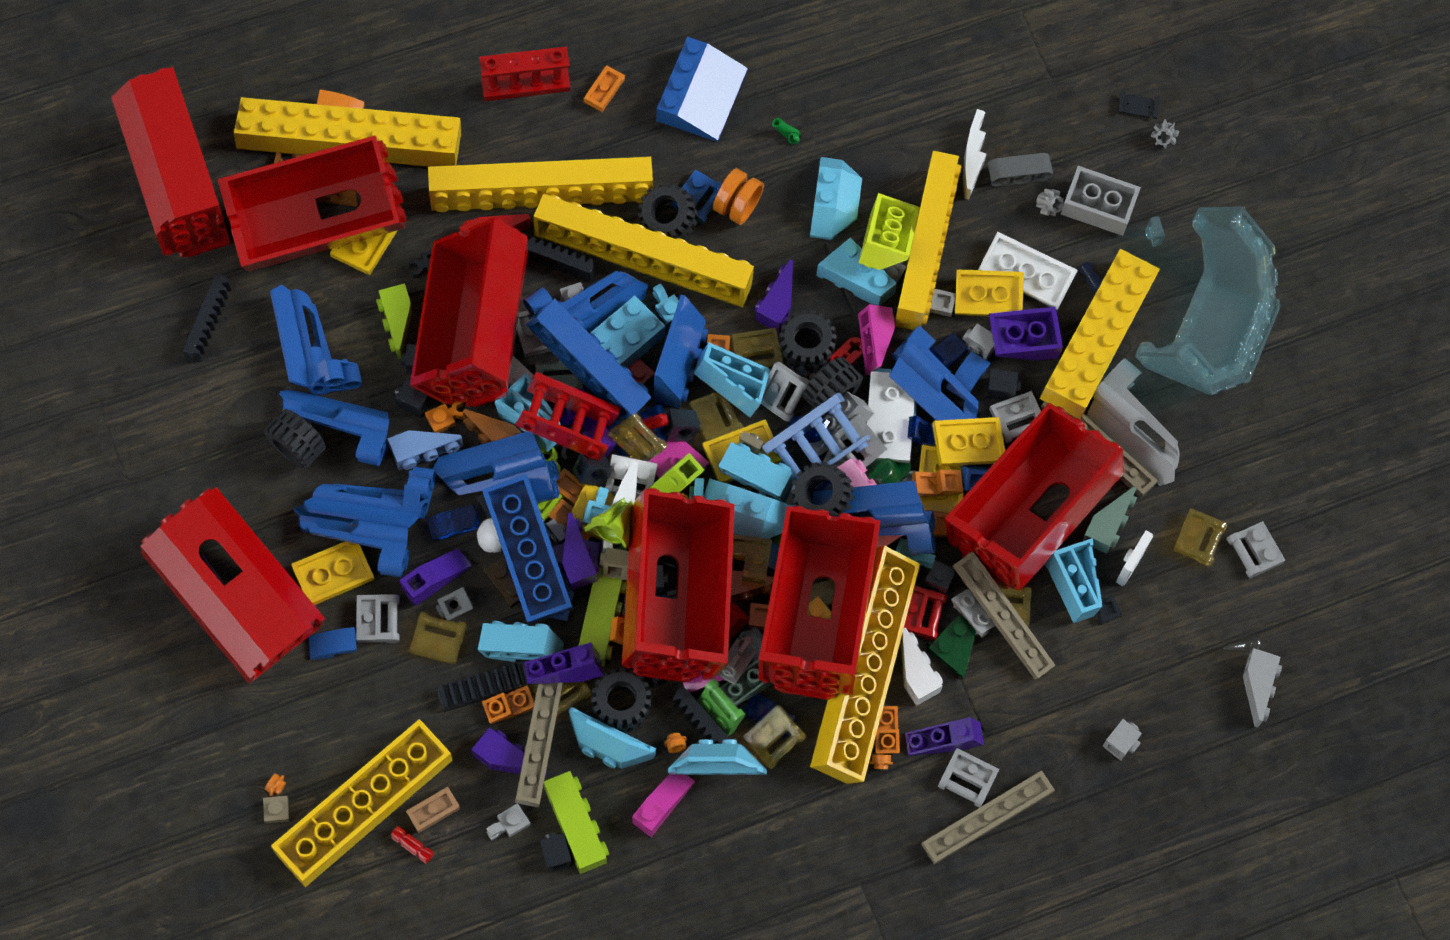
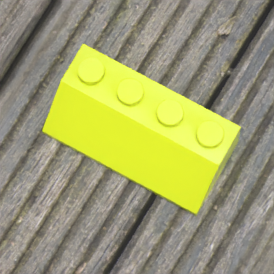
(889, 233)

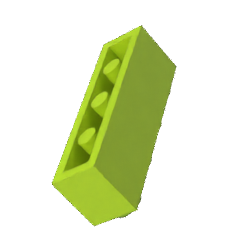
(601, 608)
(575, 822)

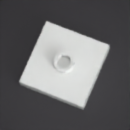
(1133, 557)

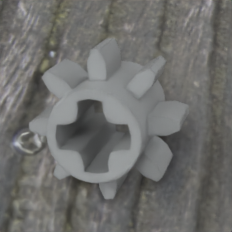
(1160, 136)
(1050, 202)

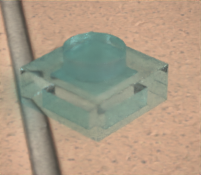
(1155, 231)

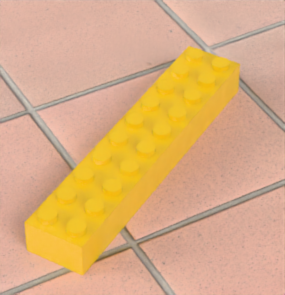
(315, 127)
(526, 182)
(643, 250)
(853, 719)

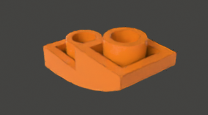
(509, 705)
(888, 733)

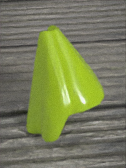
(613, 523)

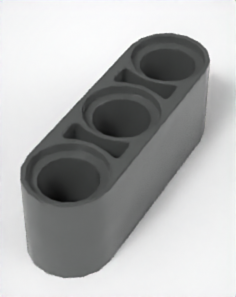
(1020, 169)

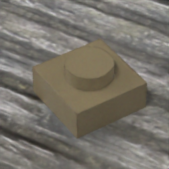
(753, 441)
(276, 809)

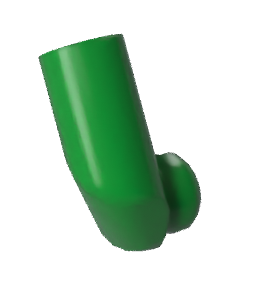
(787, 131)

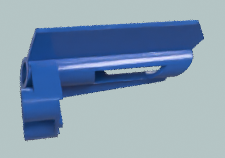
(600, 309)
(307, 364)
(921, 377)
(346, 417)
(507, 459)
(377, 504)
(896, 508)
(389, 538)

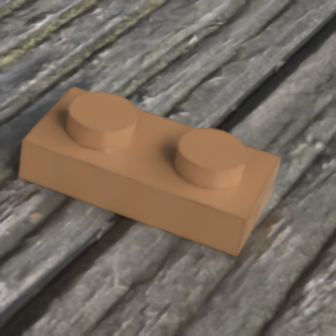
(433, 810)

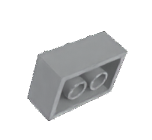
(1100, 200)

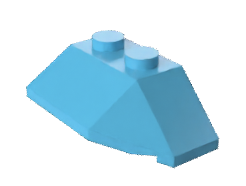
(835, 198)
(753, 513)
(607, 742)
(717, 759)

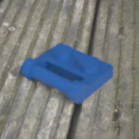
(698, 187)

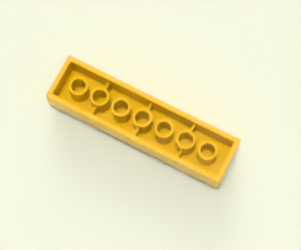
(928, 241)
(1099, 333)
(362, 803)

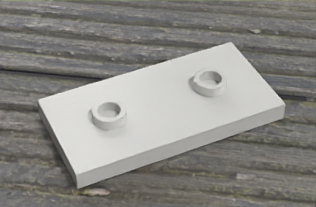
(1044, 277)
(891, 416)

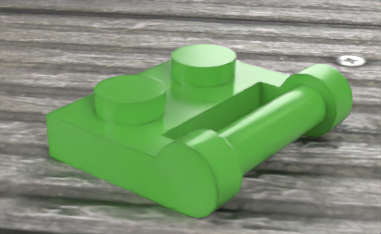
(720, 707)

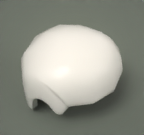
(488, 537)

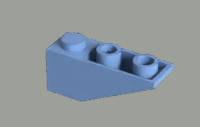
(418, 446)

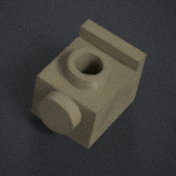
(614, 563)

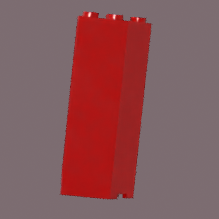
(170, 165)
(277, 211)
(471, 314)
(996, 512)
(257, 612)
(688, 633)
(810, 652)

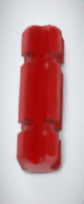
(655, 421)
(412, 844)

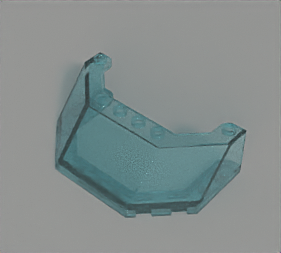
(1229, 309)

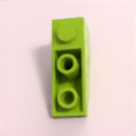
(398, 313)
(678, 475)

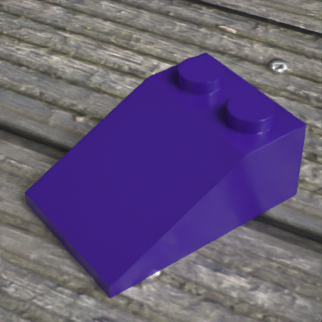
(1026, 334)

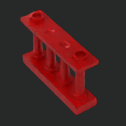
(525, 73)
(572, 399)

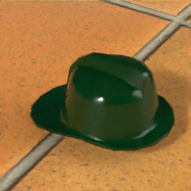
(887, 471)

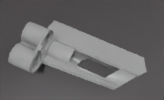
(1117, 411)

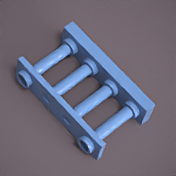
(815, 420)

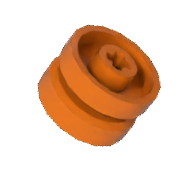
(738, 196)

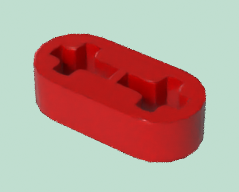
(845, 349)

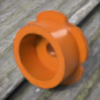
(675, 743)
(881, 761)
(275, 784)

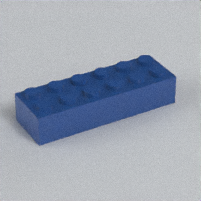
(588, 359)
(527, 549)

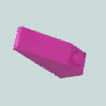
(876, 332)
(661, 803)

